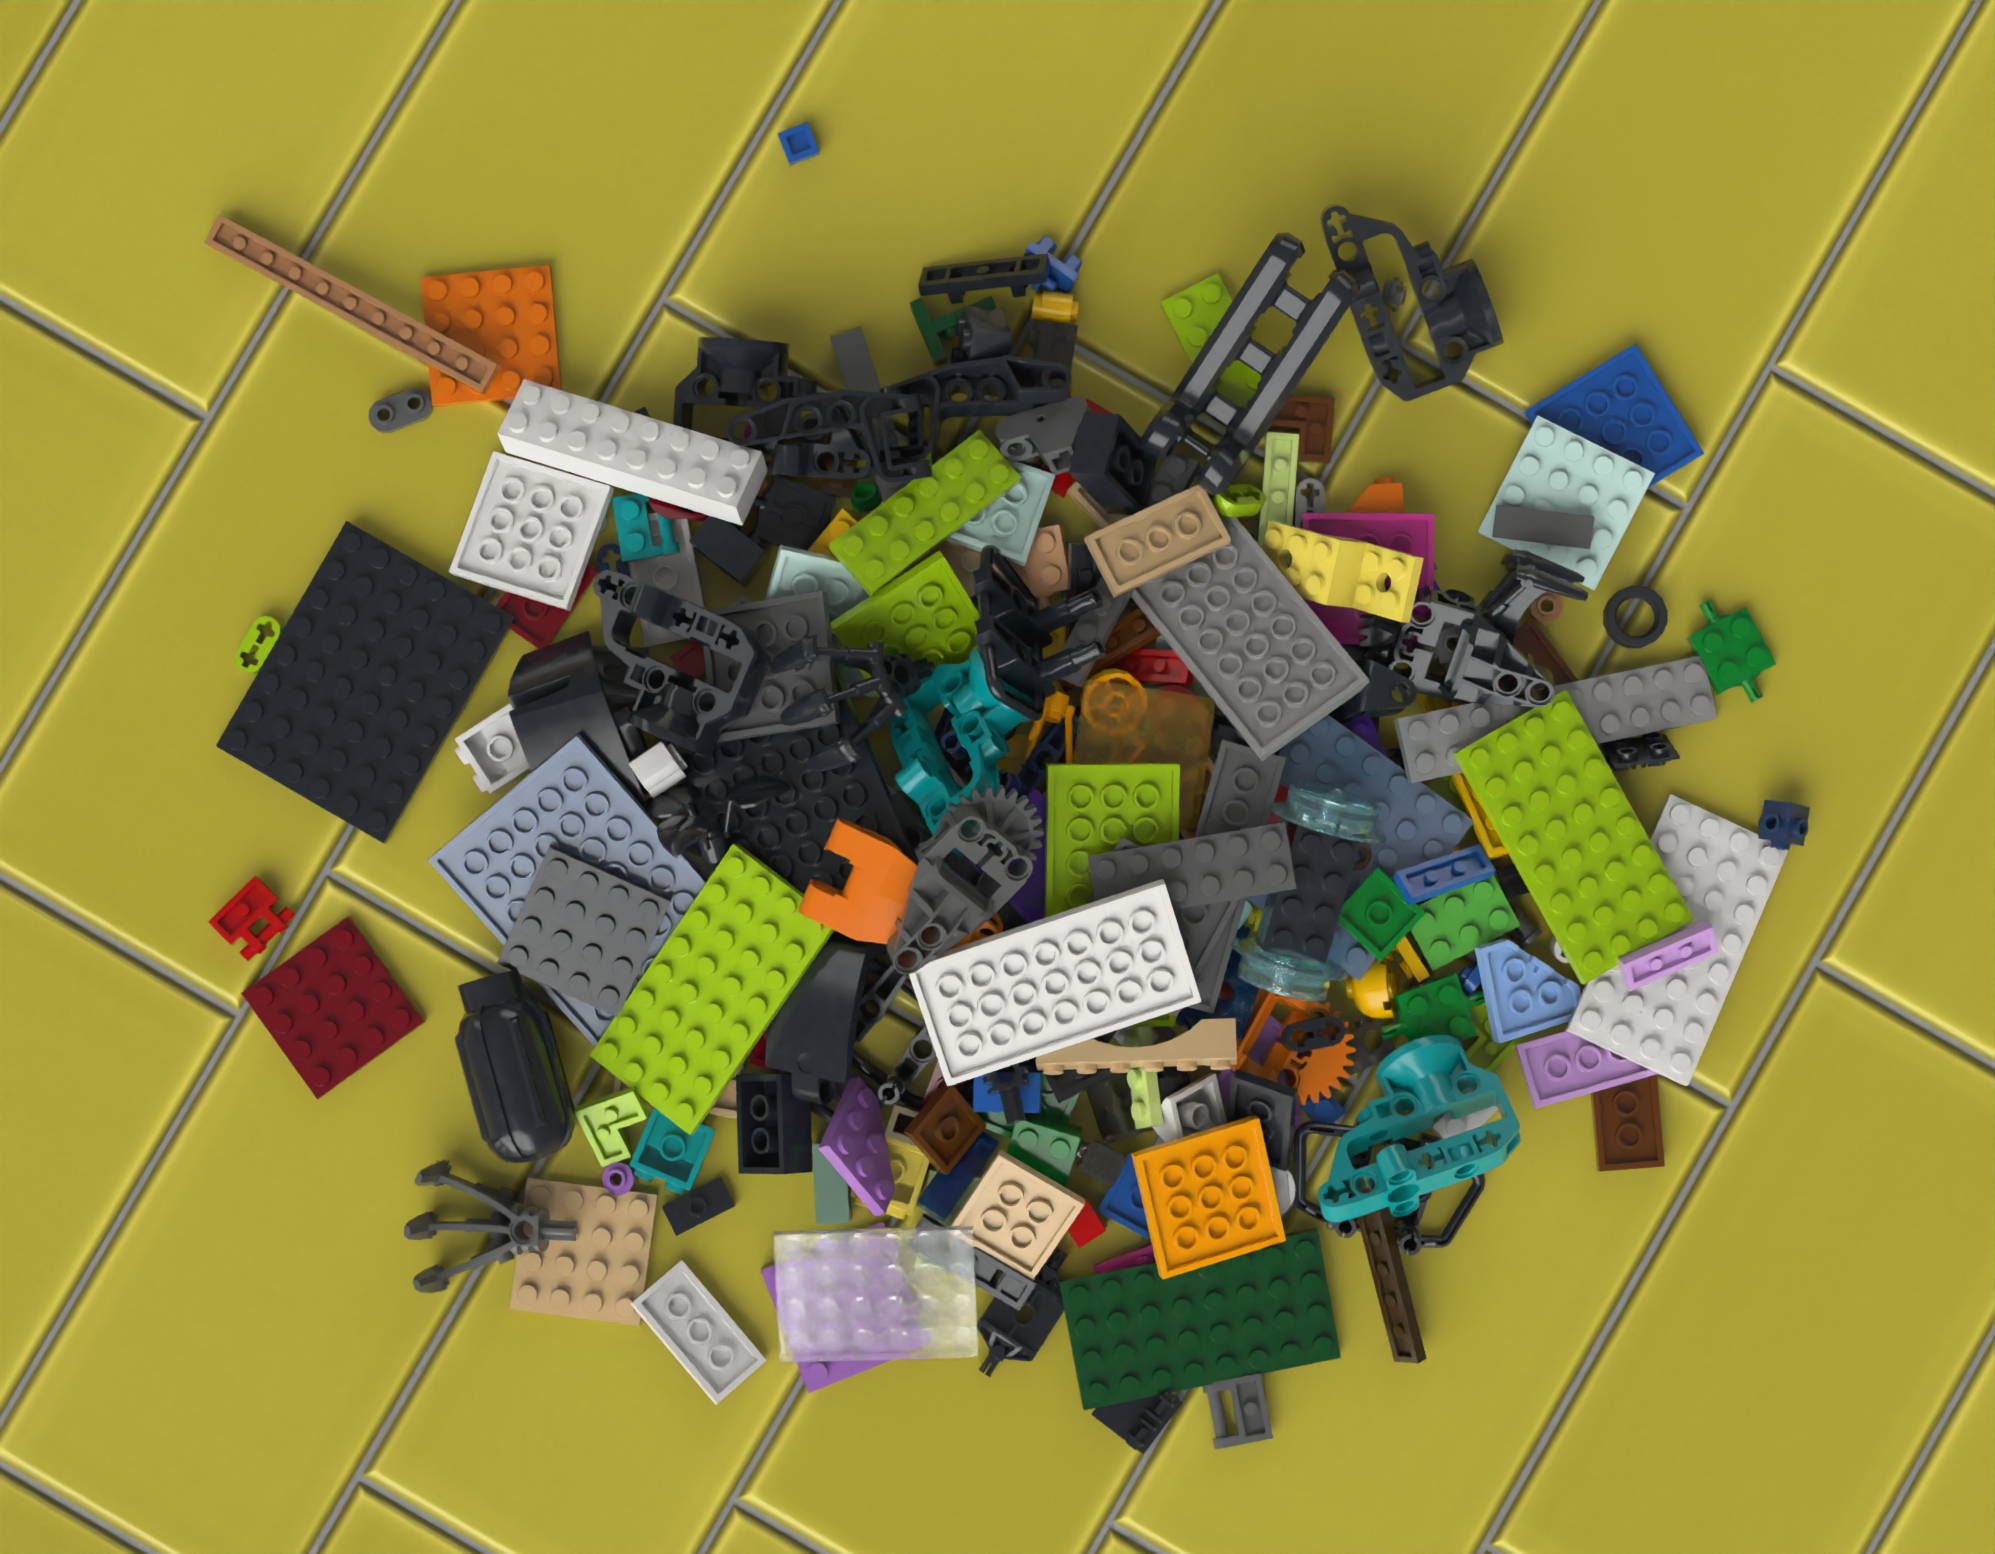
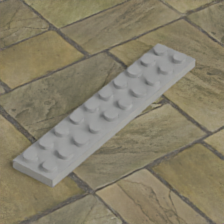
(1610, 706)

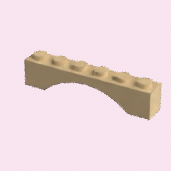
(1206, 1043)

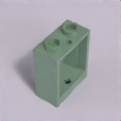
(831, 1191)

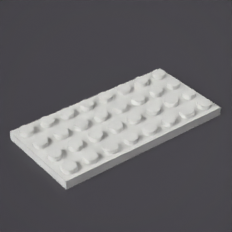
(1722, 879)
(1055, 982)

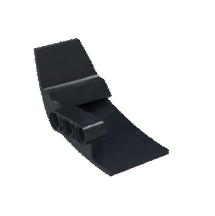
(562, 694)

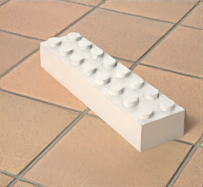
(633, 452)

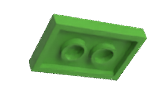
(1462, 921)

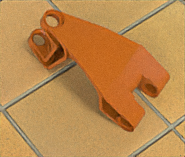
(874, 890)

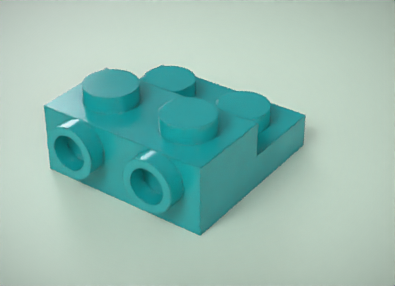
(671, 1152)

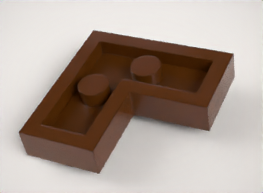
(1315, 424)

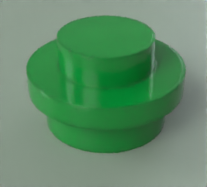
(865, 497)

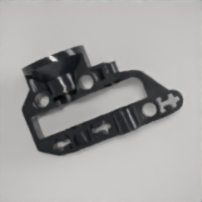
(1456, 313)
(741, 379)
(683, 704)

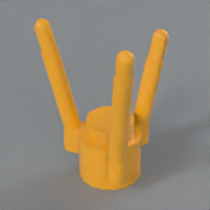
(1055, 708)

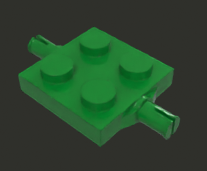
(1731, 650)
(1434, 1009)

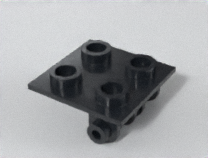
(1650, 749)
(1139, 1419)

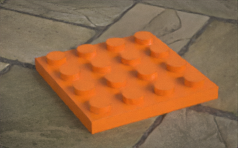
(501, 317)

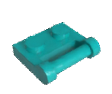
(635, 530)

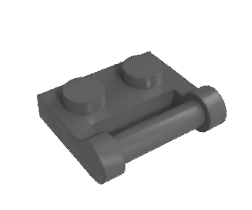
(1248, 1407)

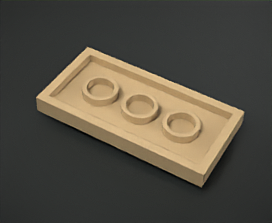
(1157, 540)

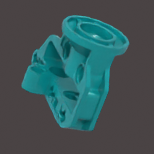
(979, 725)
(1427, 1081)

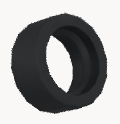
(1657, 605)

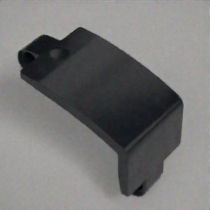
(819, 1019)

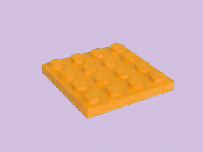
(1208, 1196)

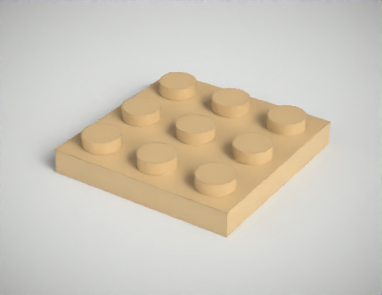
(1018, 1214)

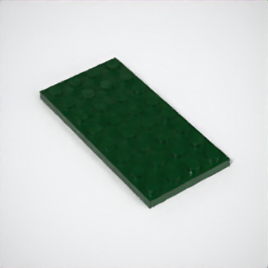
(1199, 1327)

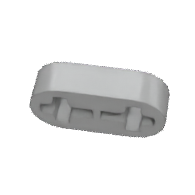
(1300, 502)

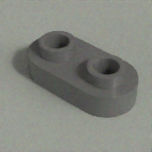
(400, 412)

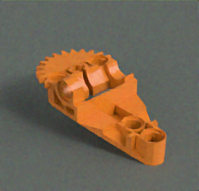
(1307, 1073)

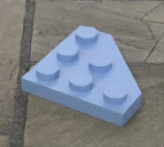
(1522, 991)

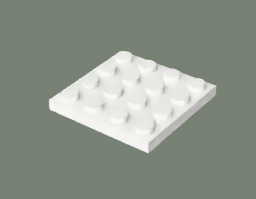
(531, 530)

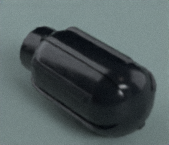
(513, 1070)

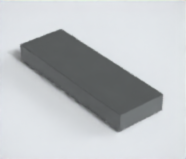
(1543, 526)

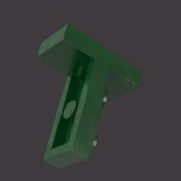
(943, 326)

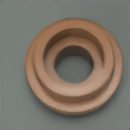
(1546, 617)

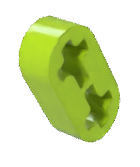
(1239, 501)
(252, 640)

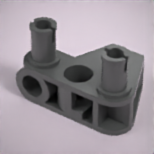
(1043, 432)

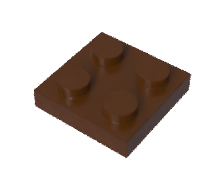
(945, 1128)

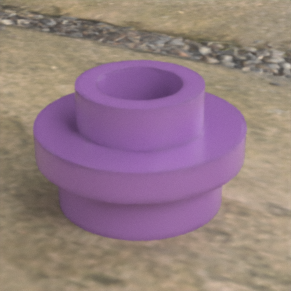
(626, 1173)

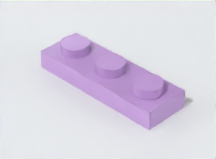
(1668, 955)

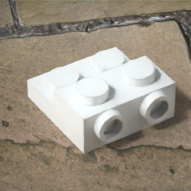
(493, 752)

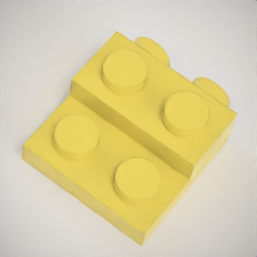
(908, 1173)

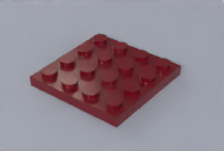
(333, 1007)

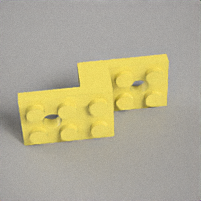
(1345, 570)

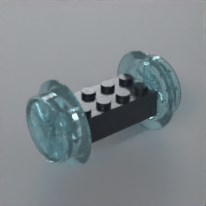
(1301, 922)

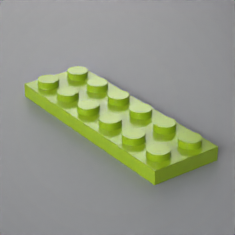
(924, 513)

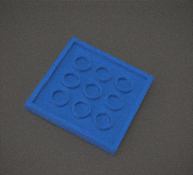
(1624, 412)

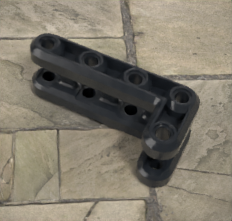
(1233, 342)

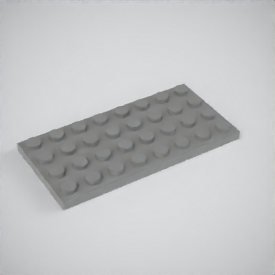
(1251, 641)

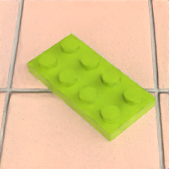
(1193, 319)

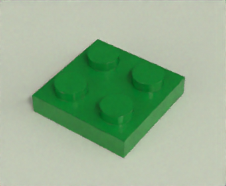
(1378, 914)

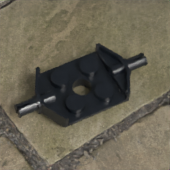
(1022, 1340)

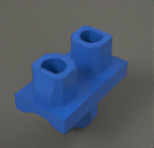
(1061, 274)

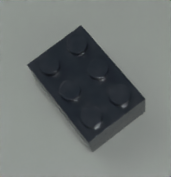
(1112, 463)
(772, 1126)

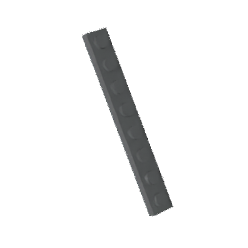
(1172, 478)

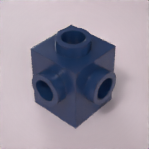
(1783, 824)

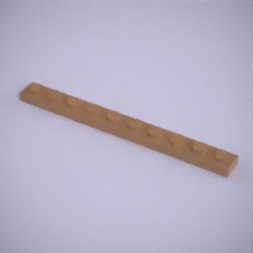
(352, 304)

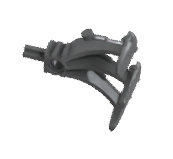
(426, 1226)

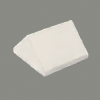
(1199, 1109)

